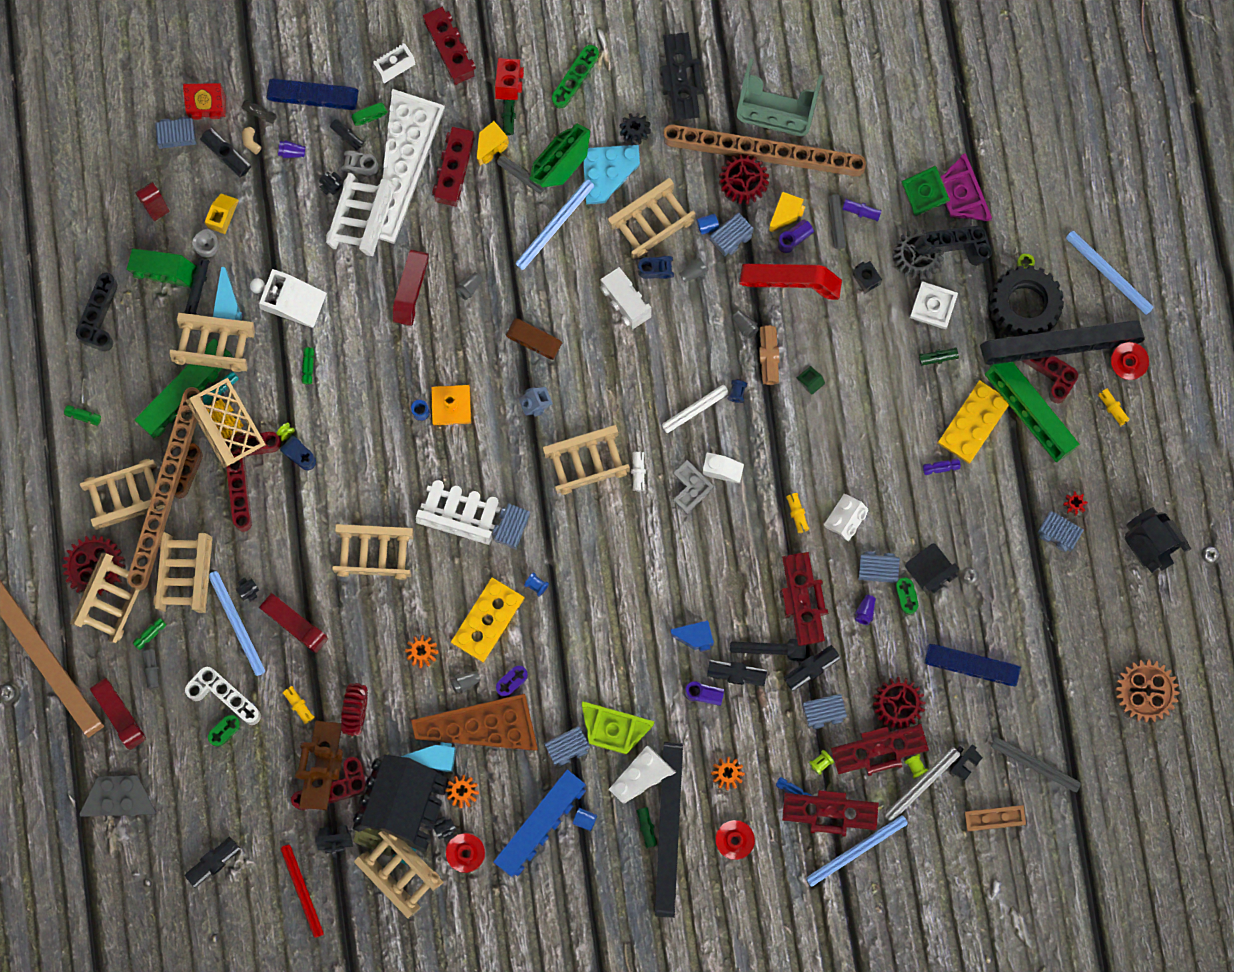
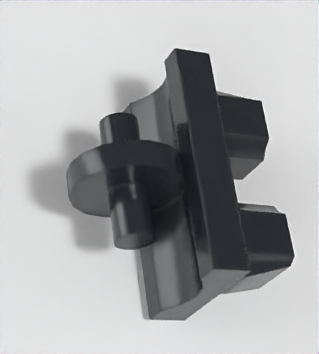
(970, 755)
(334, 843)

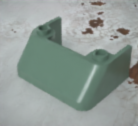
(774, 110)

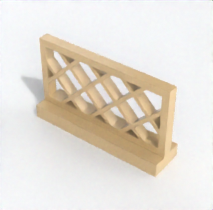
(211, 431)

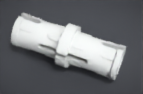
(638, 471)

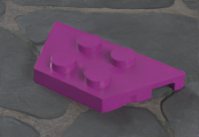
(964, 192)

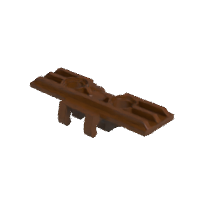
(326, 766)

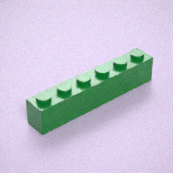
(166, 405)
(1032, 410)

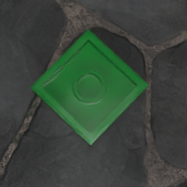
(925, 190)

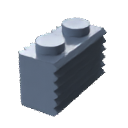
(175, 133)
(732, 234)
(511, 526)
(1060, 531)
(878, 568)
(824, 711)
(567, 746)

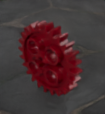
(90, 549)

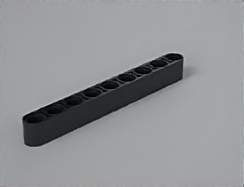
(1061, 342)
(669, 832)

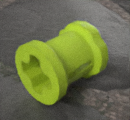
(821, 762)
(916, 766)

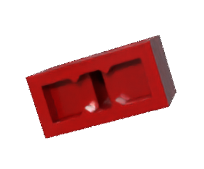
(508, 79)

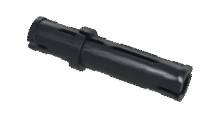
(197, 286)

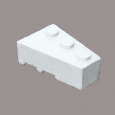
(625, 298)

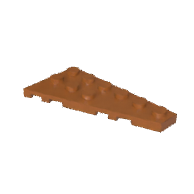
(489, 724)

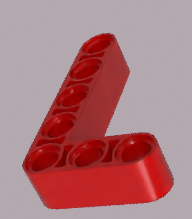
(792, 276)

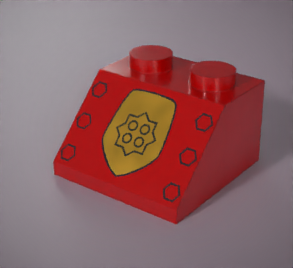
(204, 100)

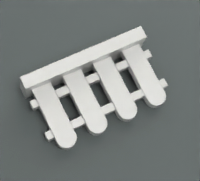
(464, 527)

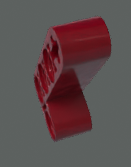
(152, 201)
(409, 287)
(1057, 376)
(293, 623)
(118, 714)
(347, 784)

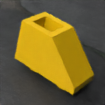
(490, 142)
(221, 213)

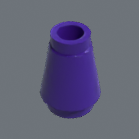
(291, 150)
(865, 611)

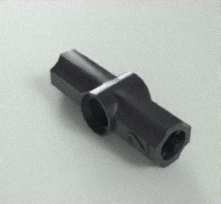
(232, 160)
(812, 668)
(737, 673)
(212, 862)

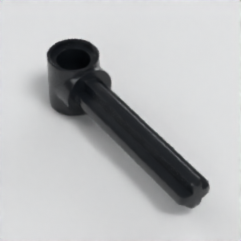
(792, 650)

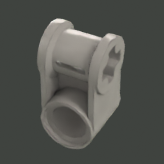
(356, 162)

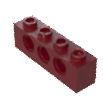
(457, 72)
(451, 195)

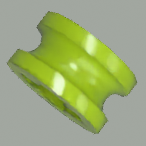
(1028, 256)
(285, 431)

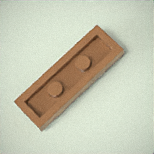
(995, 818)

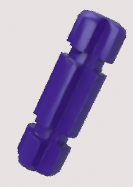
(942, 466)

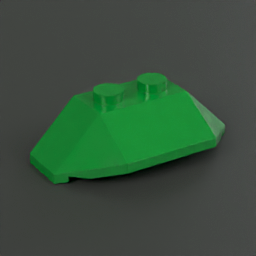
(561, 157)

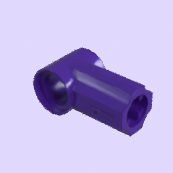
(795, 235)
(706, 694)

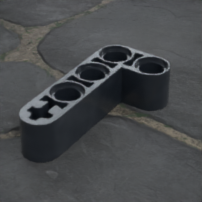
(971, 239)
(101, 309)

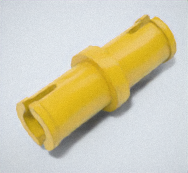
(1113, 407)
(797, 513)
(298, 705)

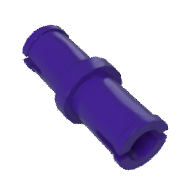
(861, 210)

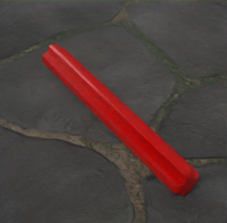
(302, 891)

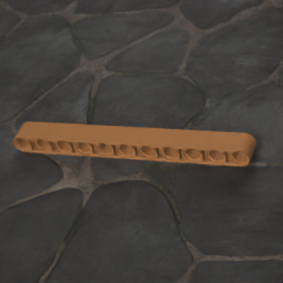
(773, 147)
(160, 497)
(48, 664)

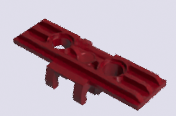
(798, 602)
(879, 743)
(831, 806)

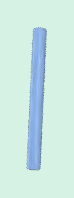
(554, 224)
(1109, 272)
(236, 623)
(857, 850)

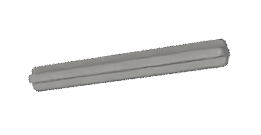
(928, 778)

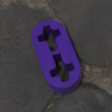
(508, 678)

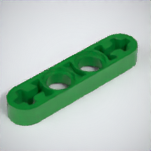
(576, 77)

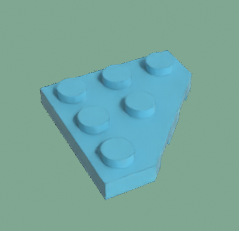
(609, 170)

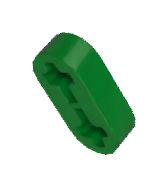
(369, 114)
(911, 594)
(227, 734)

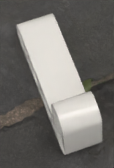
(227, 698)

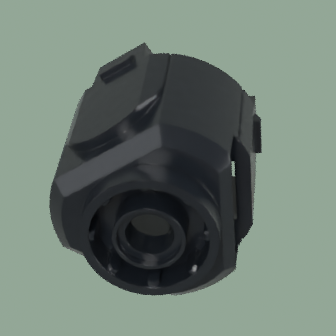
(1154, 539)

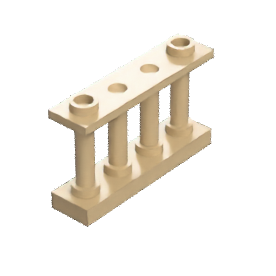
(650, 200)
(216, 325)
(572, 447)
(120, 512)
(365, 534)
(199, 582)
(89, 599)
(387, 884)

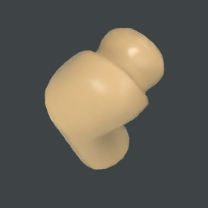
(247, 137)

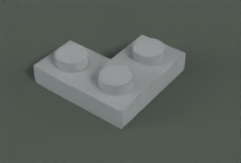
(696, 486)

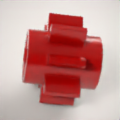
(1071, 507)

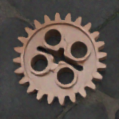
(1147, 709)

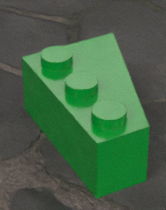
(161, 267)

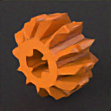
(429, 649)
(730, 766)
(466, 796)

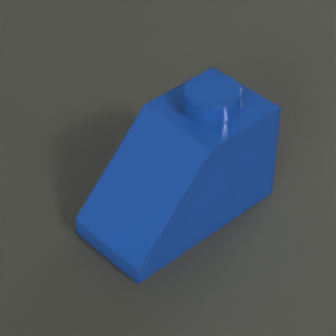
(694, 636)

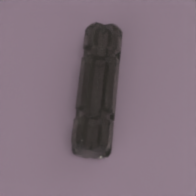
(259, 111)

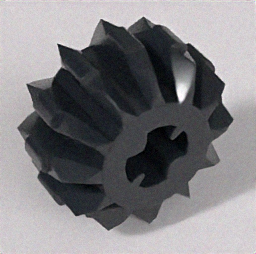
(640, 124)

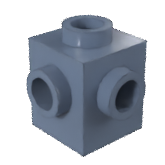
(535, 401)

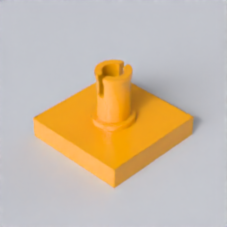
(451, 405)

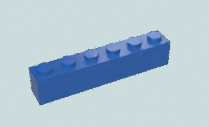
(540, 823)

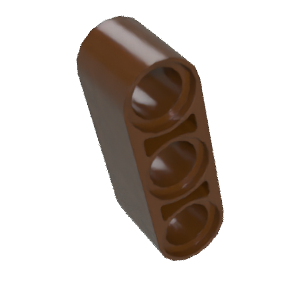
(534, 339)
(193, 463)

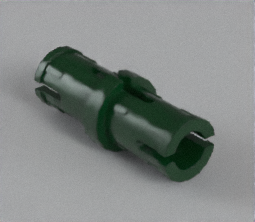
(508, 116)
(938, 356)
(646, 827)

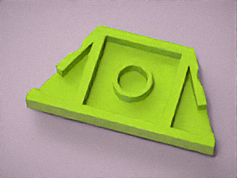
(613, 728)

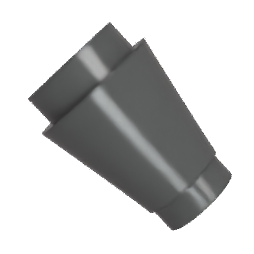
(693, 270)
(468, 286)
(745, 324)
(463, 682)

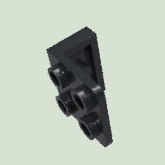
(931, 569)

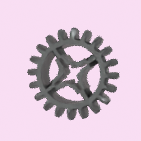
(911, 251)

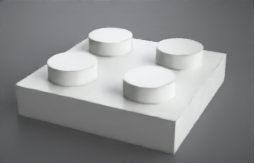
(934, 305)

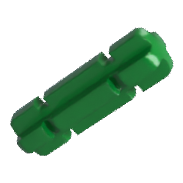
(307, 367)
(82, 415)
(149, 633)

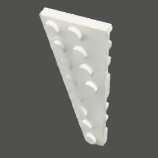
(408, 142)

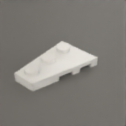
(642, 773)

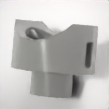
(206, 243)

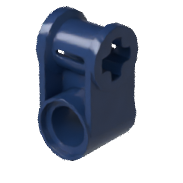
(657, 267)
(296, 451)

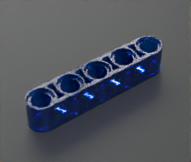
(312, 94)
(972, 665)

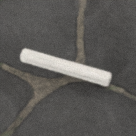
(695, 408)

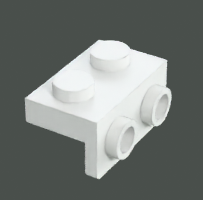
(846, 516)

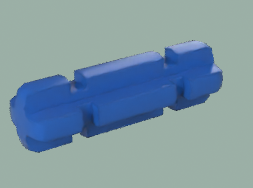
(789, 787)

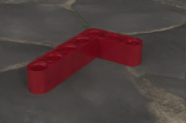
(240, 474)

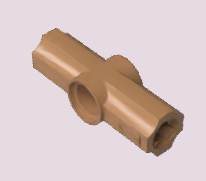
(769, 355)

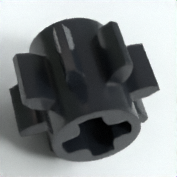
(330, 183)
(247, 589)
(445, 828)

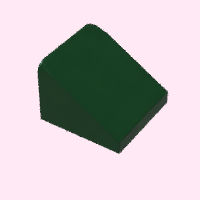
(811, 380)

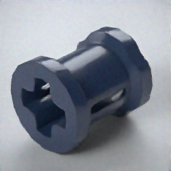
(737, 391)

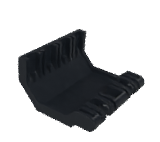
(401, 800)

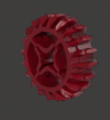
(736, 180)
(907, 705)
(354, 709)

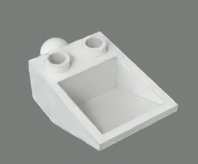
(293, 301)

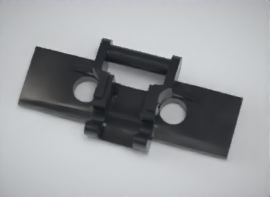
(676, 79)

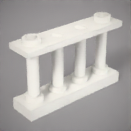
(376, 219)

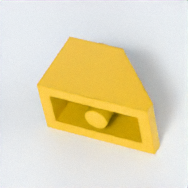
(787, 211)

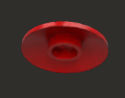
(1136, 354)
(742, 832)
(458, 845)

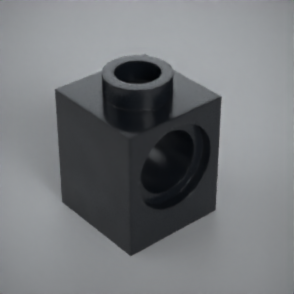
(867, 284)

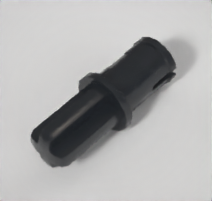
(346, 134)

